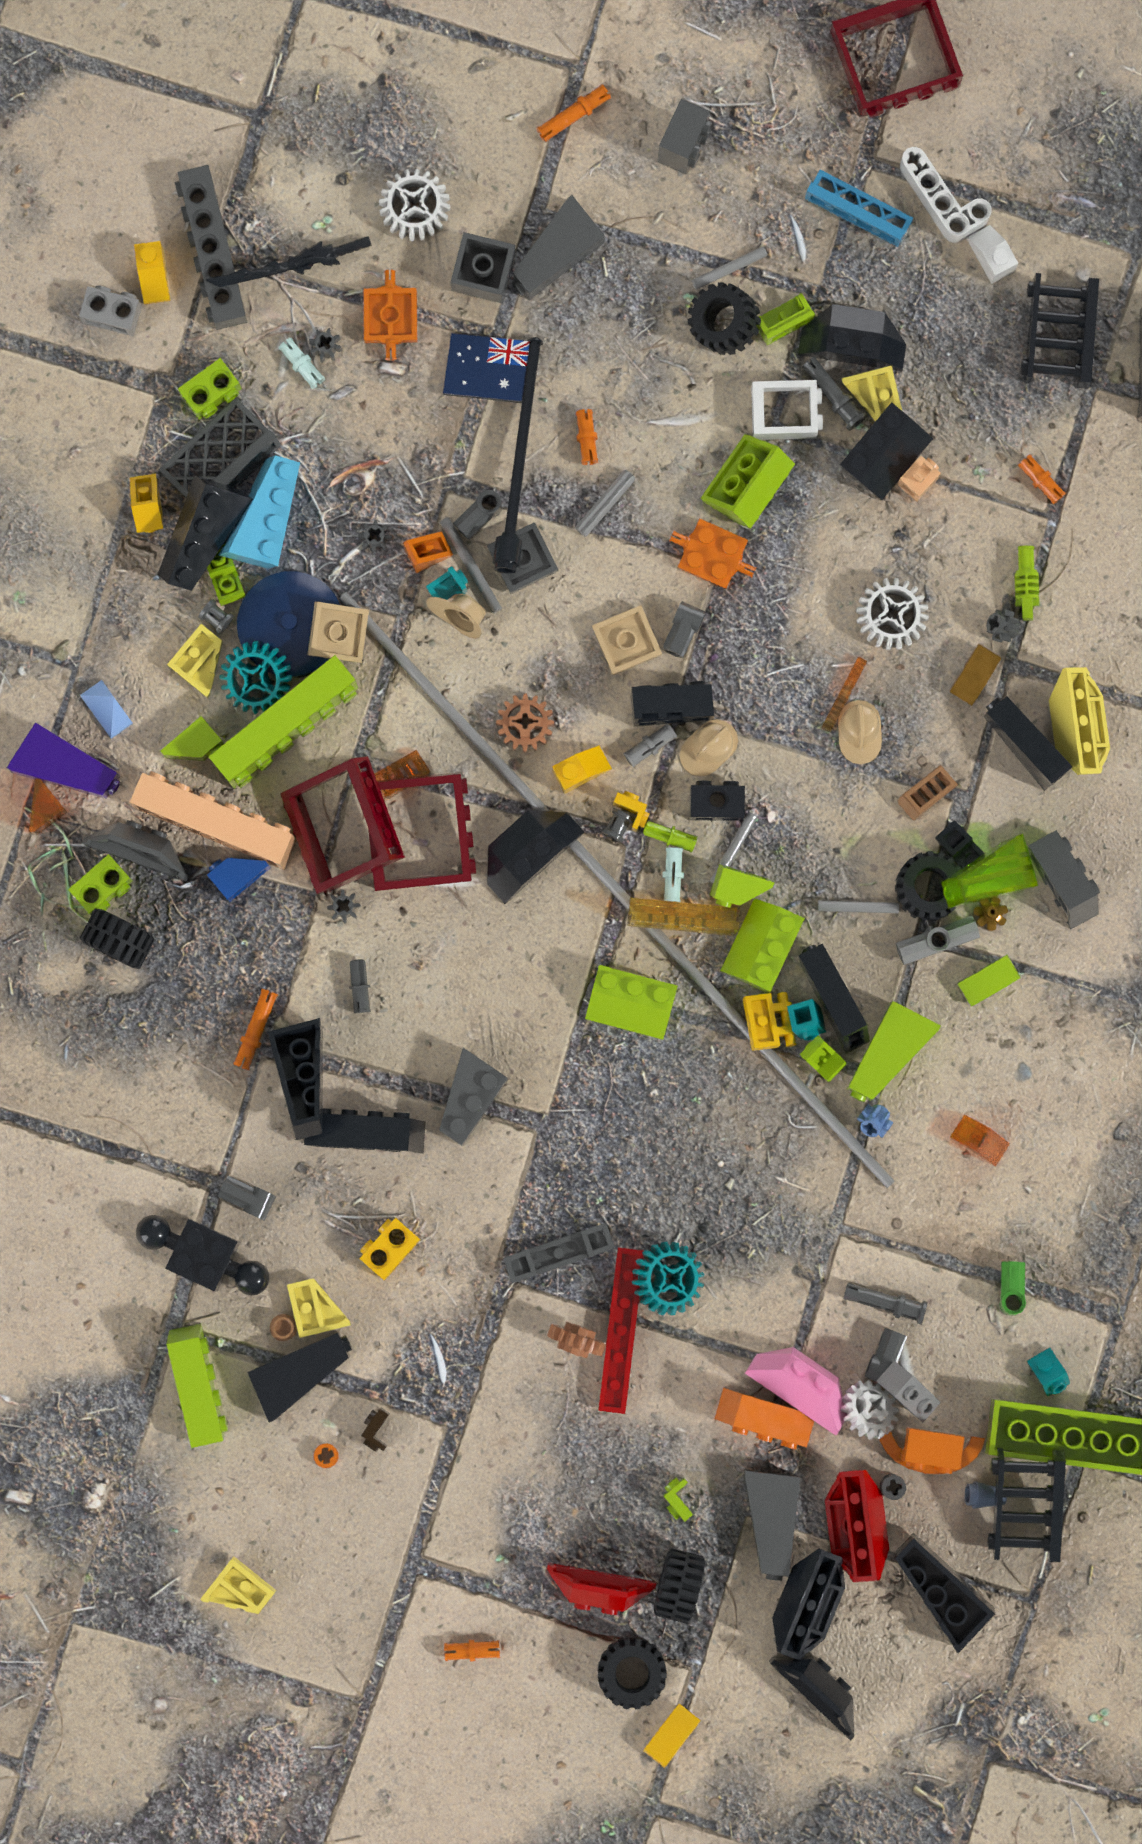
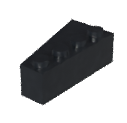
(300, 1070)
(370, 1132)
(945, 1593)

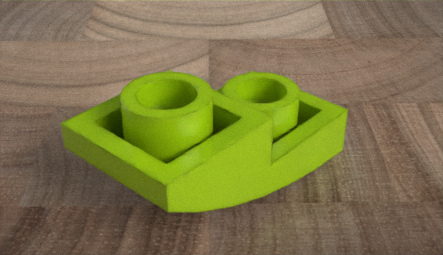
(225, 579)
(989, 980)

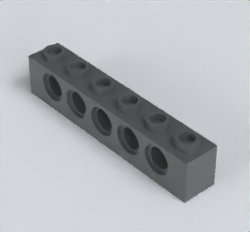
(200, 181)

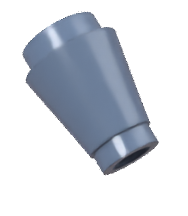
(980, 1495)

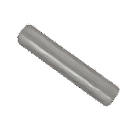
(605, 503)

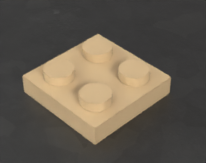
(338, 632)
(626, 640)

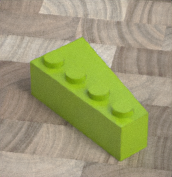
(195, 1385)

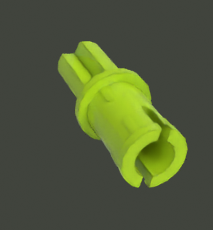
(670, 836)

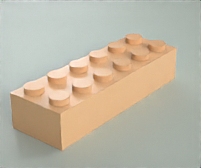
(213, 821)

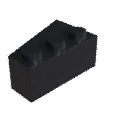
(672, 703)

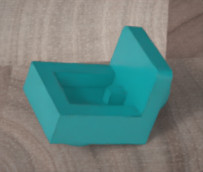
(448, 584)
(1049, 1372)

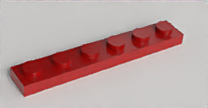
(620, 1333)

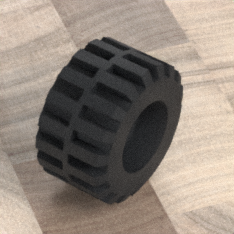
(706, 310)
(905, 885)
(117, 938)
(679, 1585)
(639, 1696)

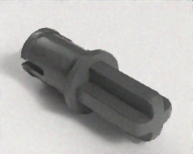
(359, 986)

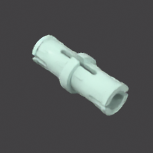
(301, 363)
(673, 856)

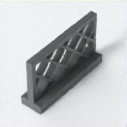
(239, 467)

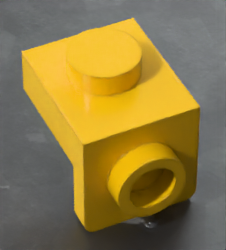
(630, 803)

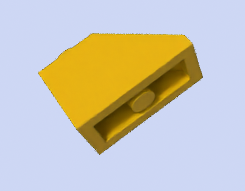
(152, 272)
(146, 503)
(581, 768)

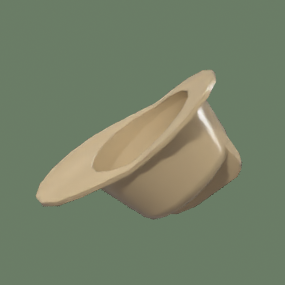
(460, 612)
(859, 732)
(708, 747)

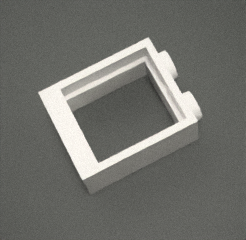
(792, 432)

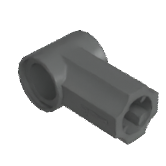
(476, 516)
(686, 623)
(251, 1199)
(888, 1350)

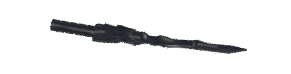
(303, 261)

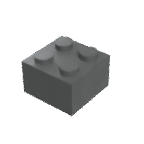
(683, 137)
(483, 267)

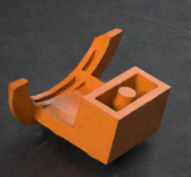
(932, 1451)

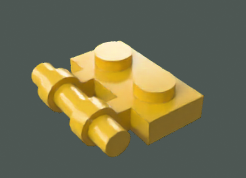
(762, 1022)

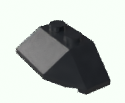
(853, 338)
(528, 849)
(808, 1603)
(820, 1689)

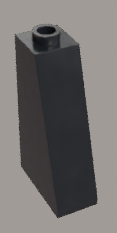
(1026, 742)
(834, 998)
(294, 1375)

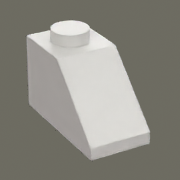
(993, 253)

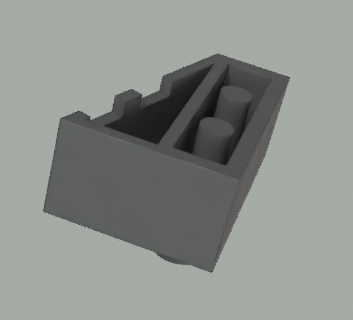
(1065, 878)
(470, 1096)

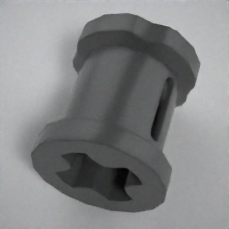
(224, 619)
(618, 825)
(900, 1491)

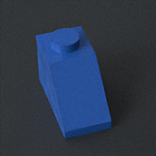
(236, 875)

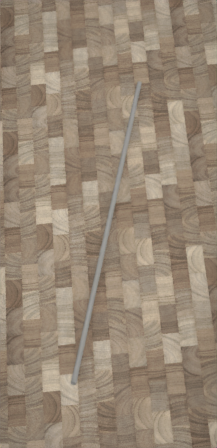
(622, 896)

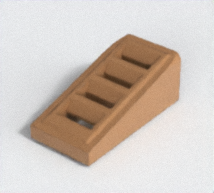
(914, 804)

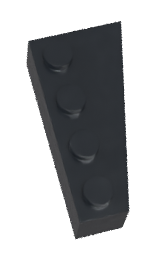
(201, 530)

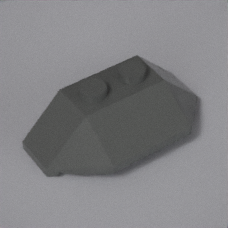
(138, 847)

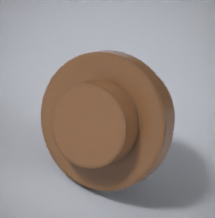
(283, 1327)

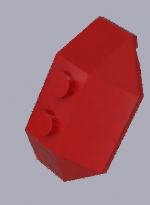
(857, 1525)
(599, 1588)

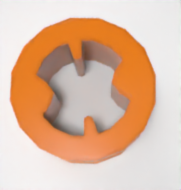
(333, 1460)

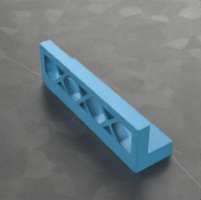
(855, 213)

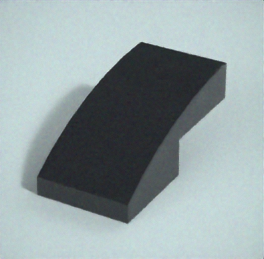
(958, 844)

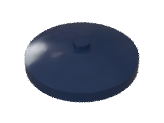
(281, 614)

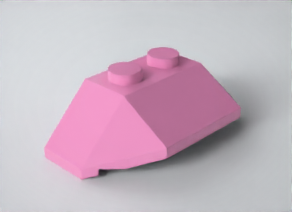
(801, 1384)

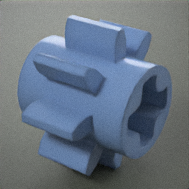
(875, 1120)

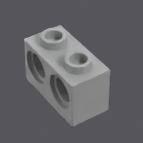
(107, 317)
(908, 1391)

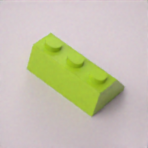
(748, 480)
(762, 945)
(631, 1002)

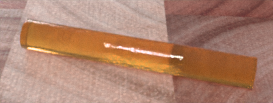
(844, 694)

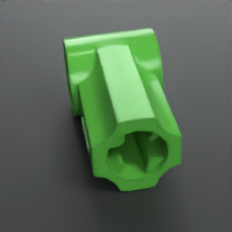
(1012, 1285)

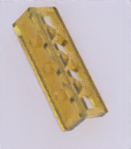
(682, 917)

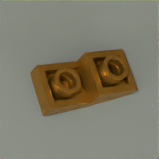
(975, 674)

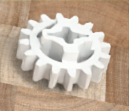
(880, 1417)

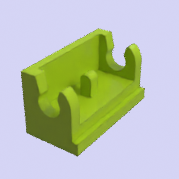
(785, 319)

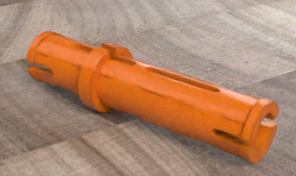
(573, 113)
(255, 1029)

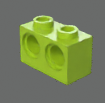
(205, 384)
(97, 880)

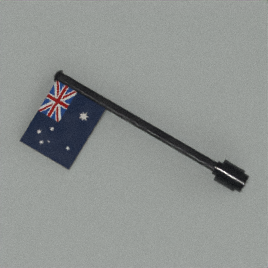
(506, 373)

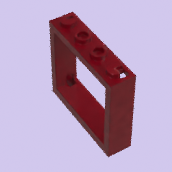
(883, 14)
(374, 812)
(465, 837)

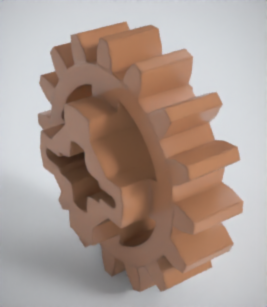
(512, 722)
(576, 1339)

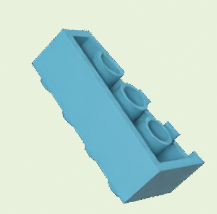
(262, 527)

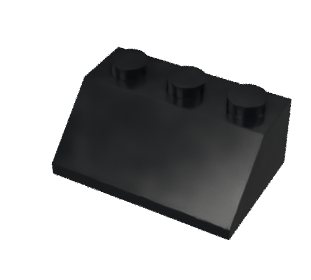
(886, 451)

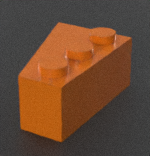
(764, 1418)

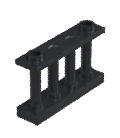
(1084, 320)
(1052, 1493)

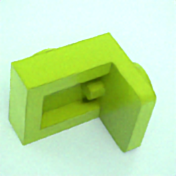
(823, 1058)
(677, 1506)

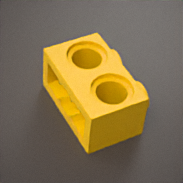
(394, 1253)

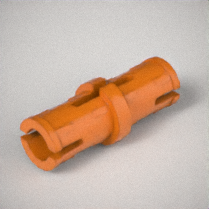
(587, 437)
(1041, 479)
(472, 1650)

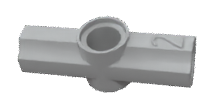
(953, 933)

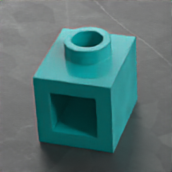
(806, 1019)

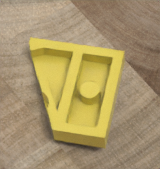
(874, 390)
(198, 659)
(314, 1309)
(239, 1588)

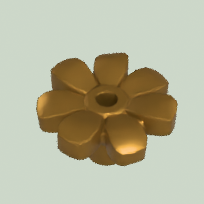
(989, 919)

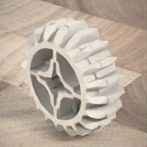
(426, 187)
(886, 604)

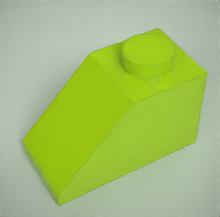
(194, 743)
(737, 886)

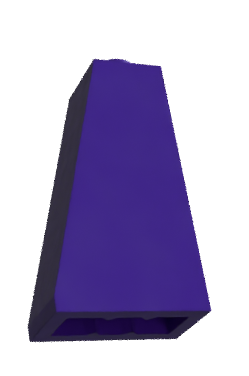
(62, 764)

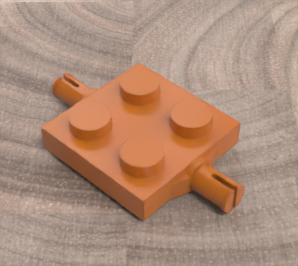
(390, 315)
(712, 554)

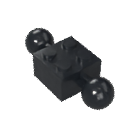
(202, 1255)

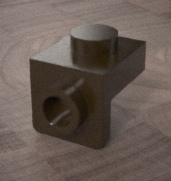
(374, 1422)

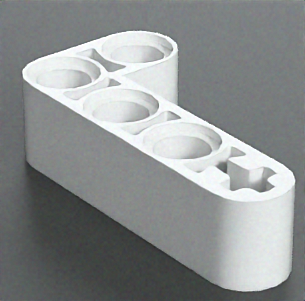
(940, 192)

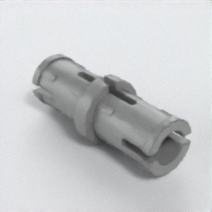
(650, 745)

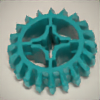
(246, 670)
(651, 1291)

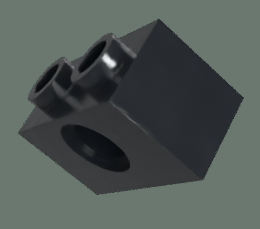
(703, 810)

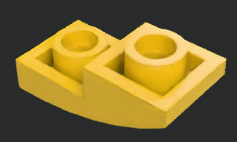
(671, 1735)

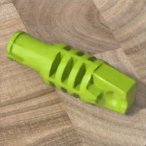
(1026, 582)

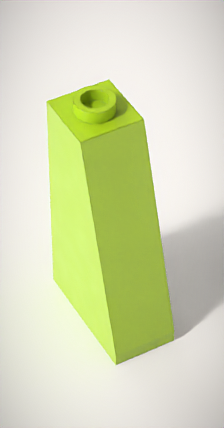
(890, 1049)

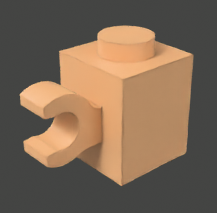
(919, 477)

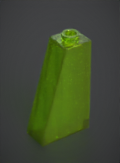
(995, 874)

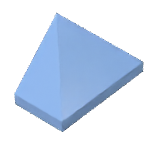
(106, 709)

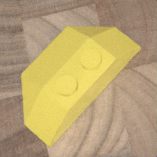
(1079, 721)

